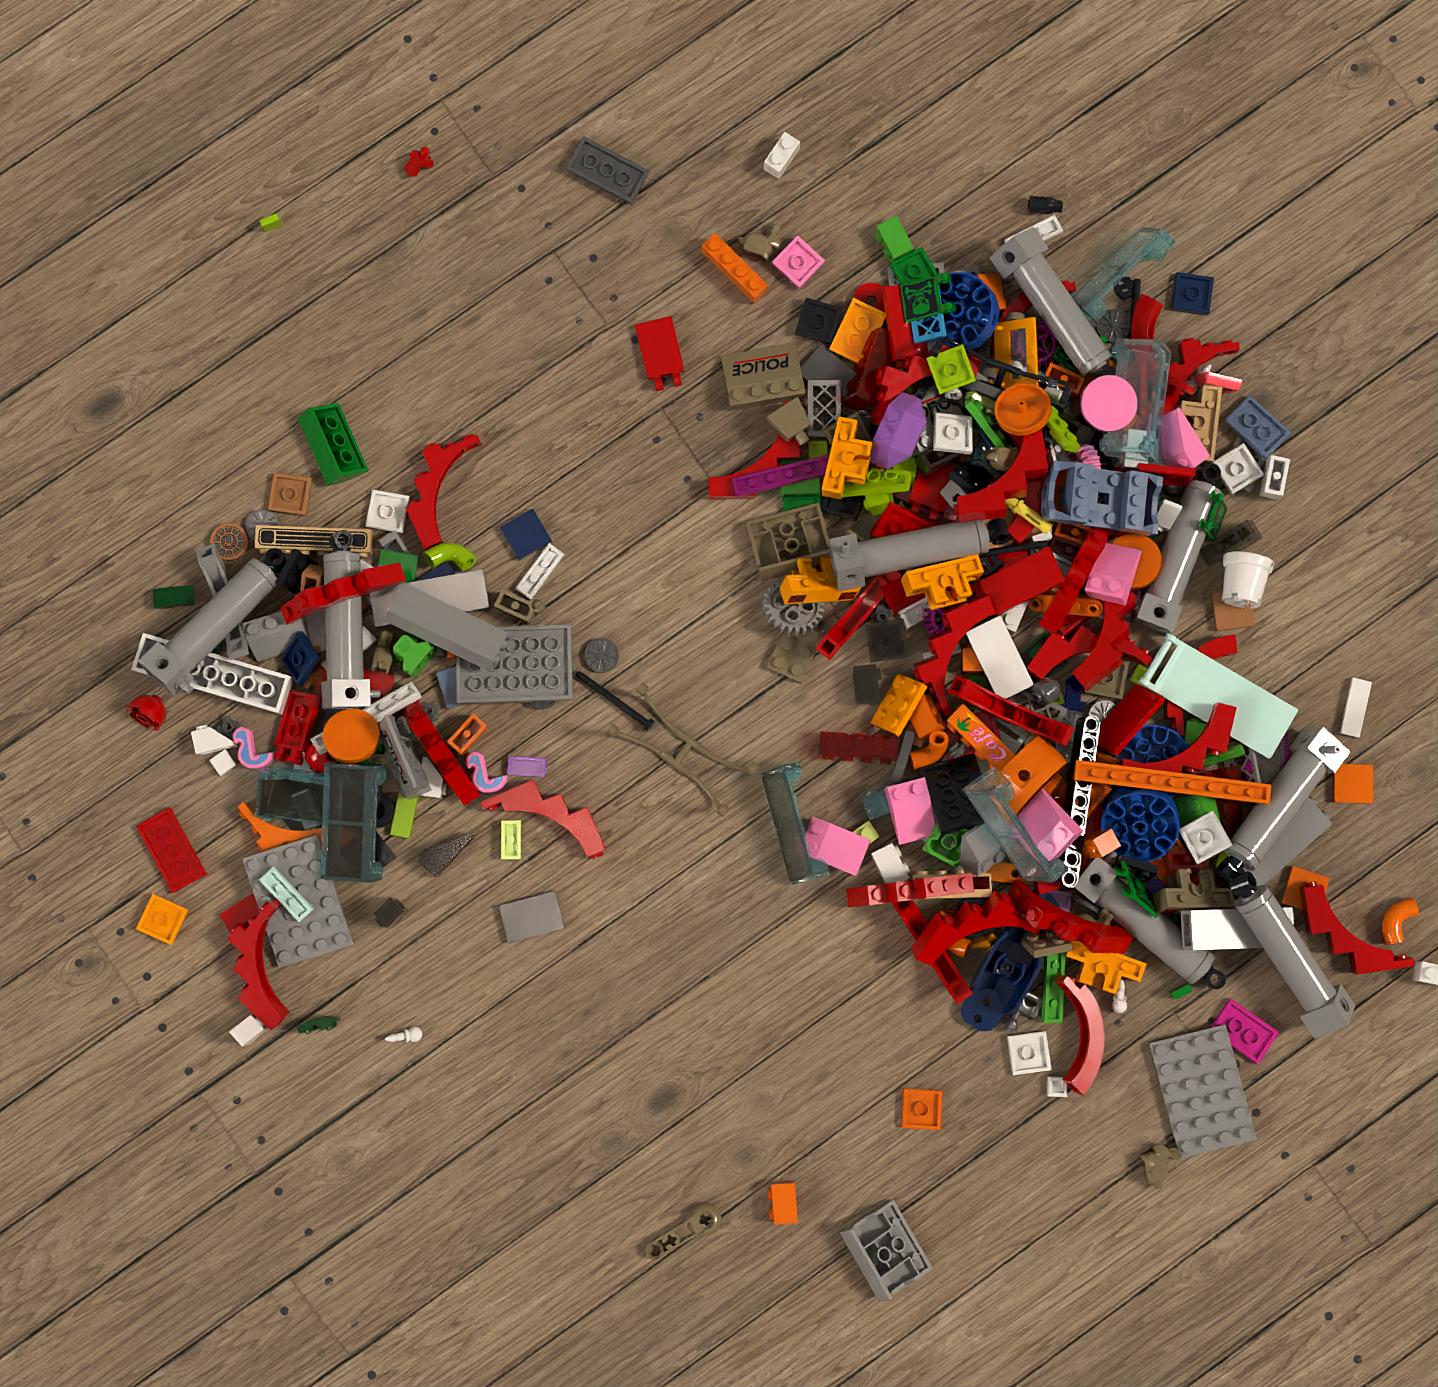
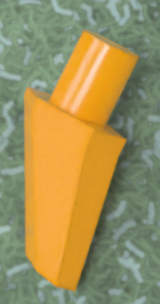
(982, 942)

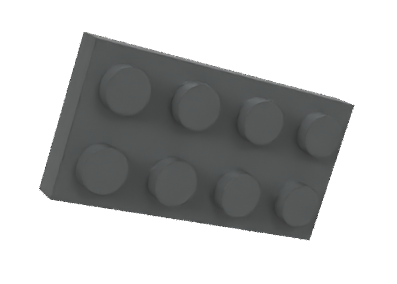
(607, 170)

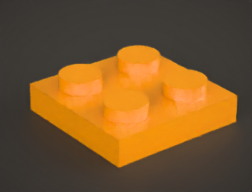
(162, 919)

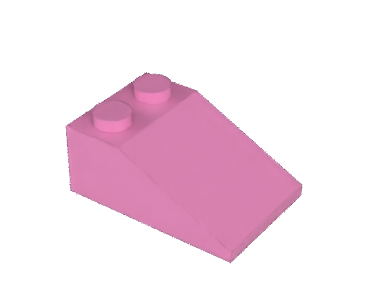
(1179, 442)
(1113, 574)
(910, 810)
(1049, 825)
(836, 845)

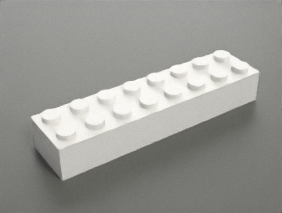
(231, 679)

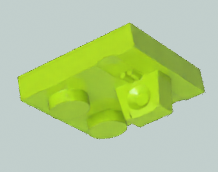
(951, 369)

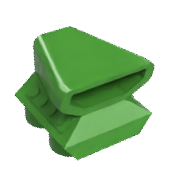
(412, 654)
(945, 846)

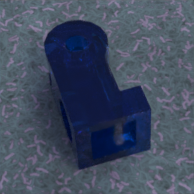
(1073, 695)

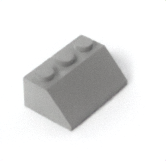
(271, 636)
(980, 850)

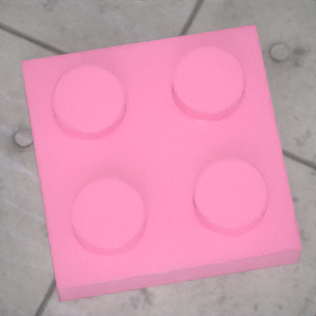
(798, 262)

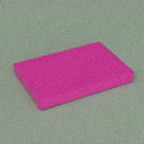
(1246, 1031)

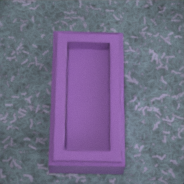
(526, 766)

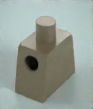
(791, 422)

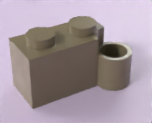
(517, 606)

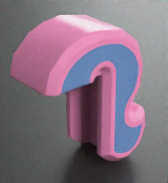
(247, 752)
(480, 775)

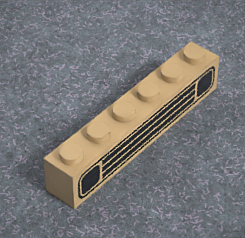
(310, 540)

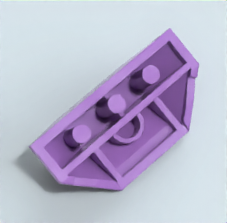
(898, 431)

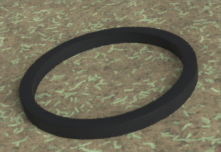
(946, 400)

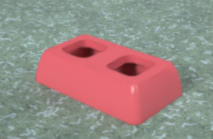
(1227, 383)

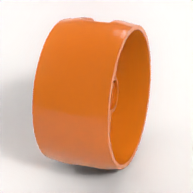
(1032, 770)

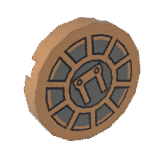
(230, 541)

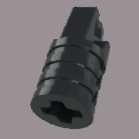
(1044, 205)

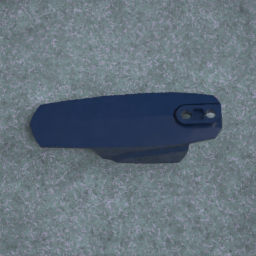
(1002, 977)

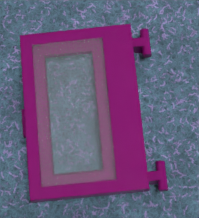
(1270, 767)

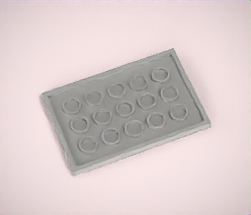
(530, 669)
(324, 927)
(1202, 1091)

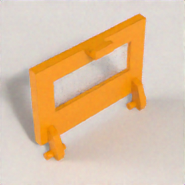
(1017, 347)

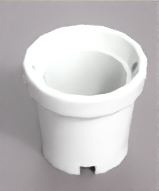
(1245, 578)

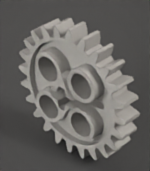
(803, 620)

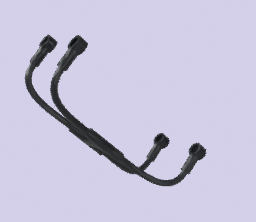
(1003, 368)

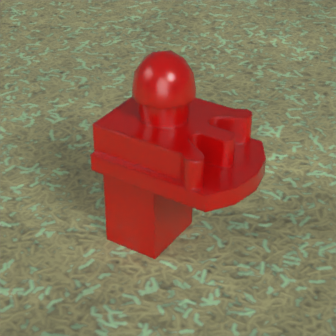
(418, 160)

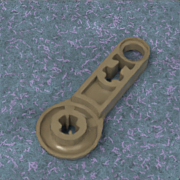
(689, 1229)

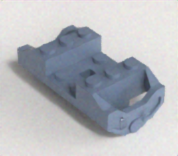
(1126, 503)

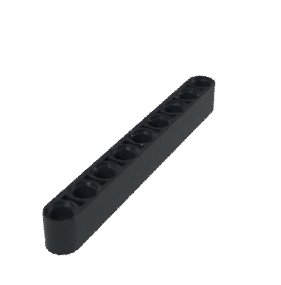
(1081, 792)

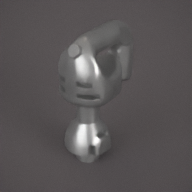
(1032, 1011)

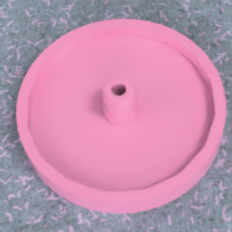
(1108, 403)

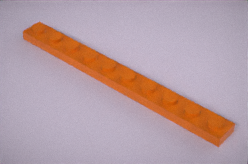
(1172, 782)

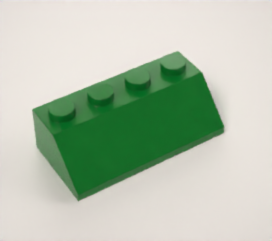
(332, 443)

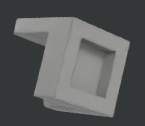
(393, 543)

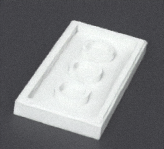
(999, 658)

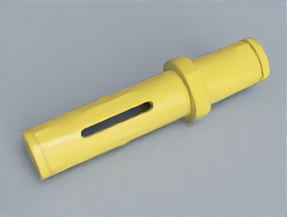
(1033, 517)

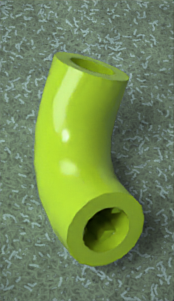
(449, 552)

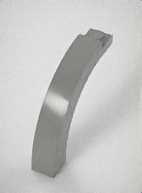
(217, 578)

